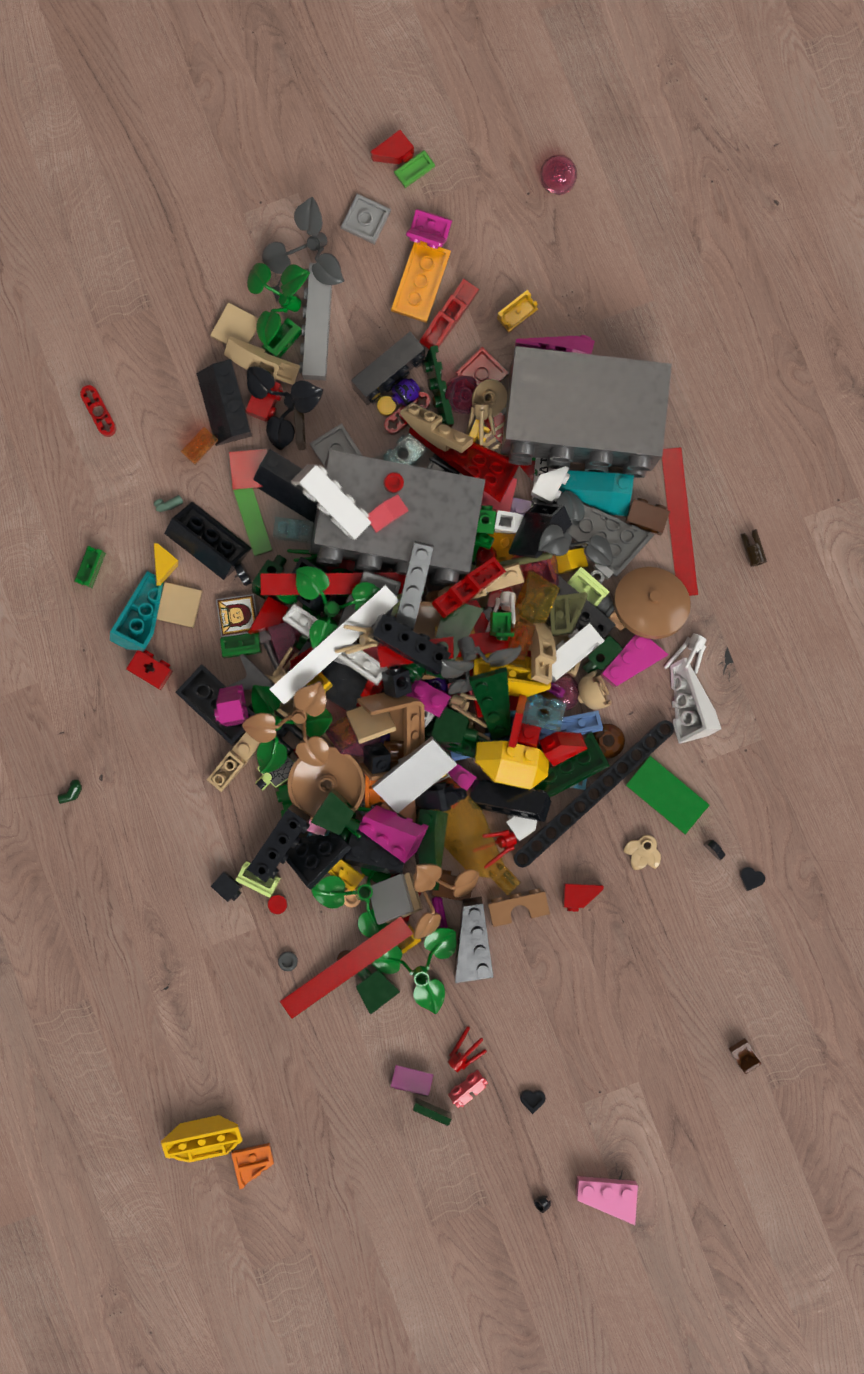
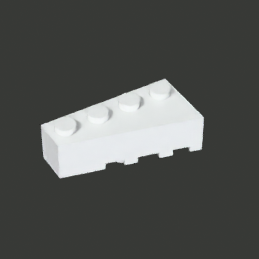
(332, 500)

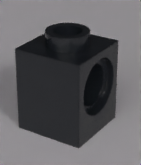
(396, 681)
(377, 758)
(227, 887)

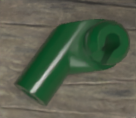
(72, 794)

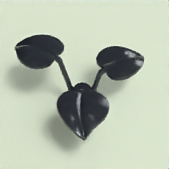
(303, 395)

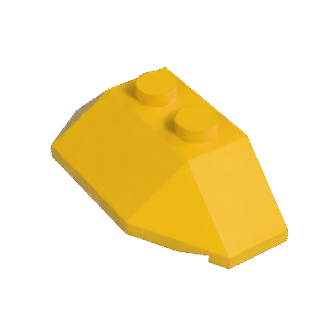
(518, 676)
(511, 766)
(201, 1139)

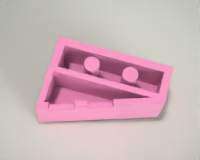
(609, 1195)

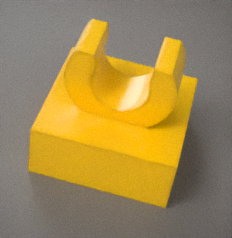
(474, 433)

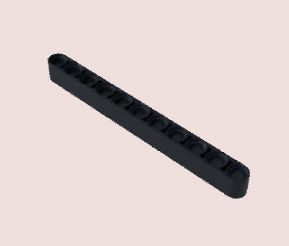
(600, 787)

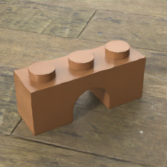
(501, 909)

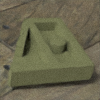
(566, 612)

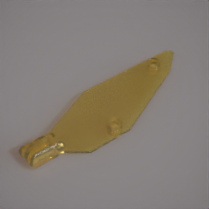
(465, 842)

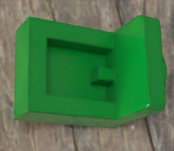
(481, 540)
(500, 625)

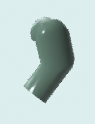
(168, 505)

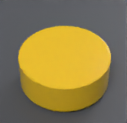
(386, 406)

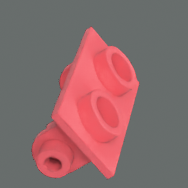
(460, 1094)

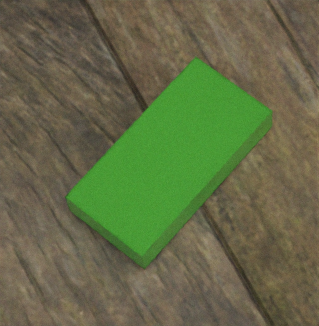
(414, 169)

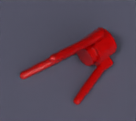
(505, 840)
(458, 1060)

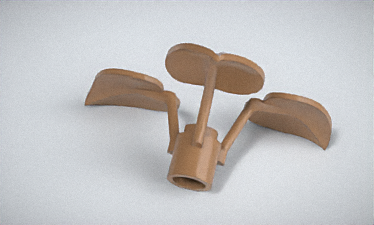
(307, 701)
(425, 879)

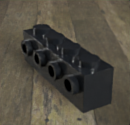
(589, 613)
(409, 644)
(511, 800)
(279, 842)

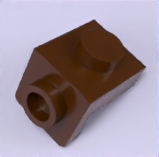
(745, 1056)

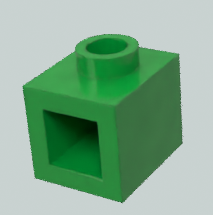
(486, 519)

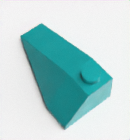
(602, 490)
(138, 619)

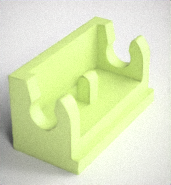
(584, 582)
(250, 880)

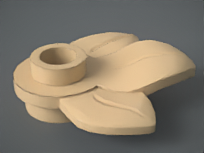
(641, 855)

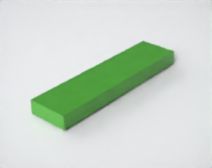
(253, 521)

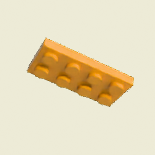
(420, 281)

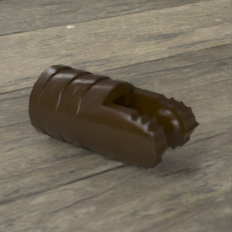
(755, 552)

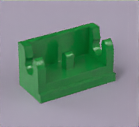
(284, 339)
(90, 567)
(240, 644)

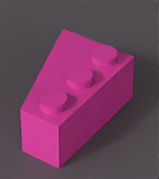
(393, 833)

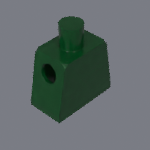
(269, 567)
(609, 648)
(452, 729)
(336, 814)
(375, 989)

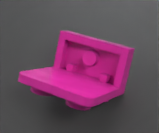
(429, 229)
(432, 698)

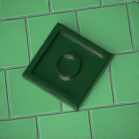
(431, 1111)

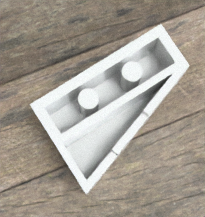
(574, 650)

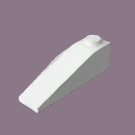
(693, 710)

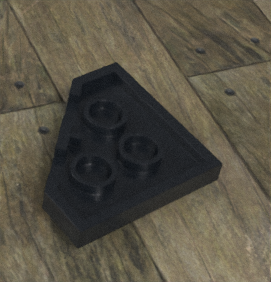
(316, 856)

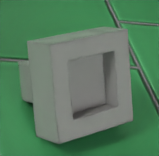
(603, 571)

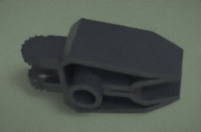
(440, 797)

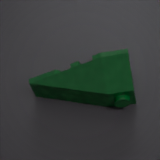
(433, 842)

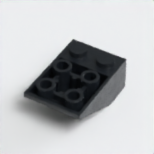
(533, 525)

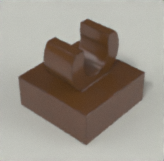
(396, 749)

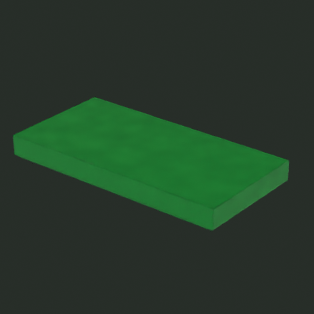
(667, 795)

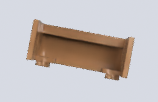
(408, 718)

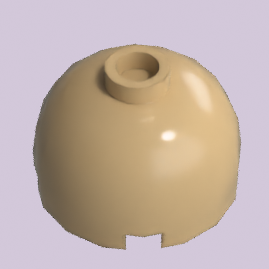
(593, 691)

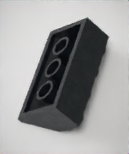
(224, 402)
(275, 477)
(207, 540)

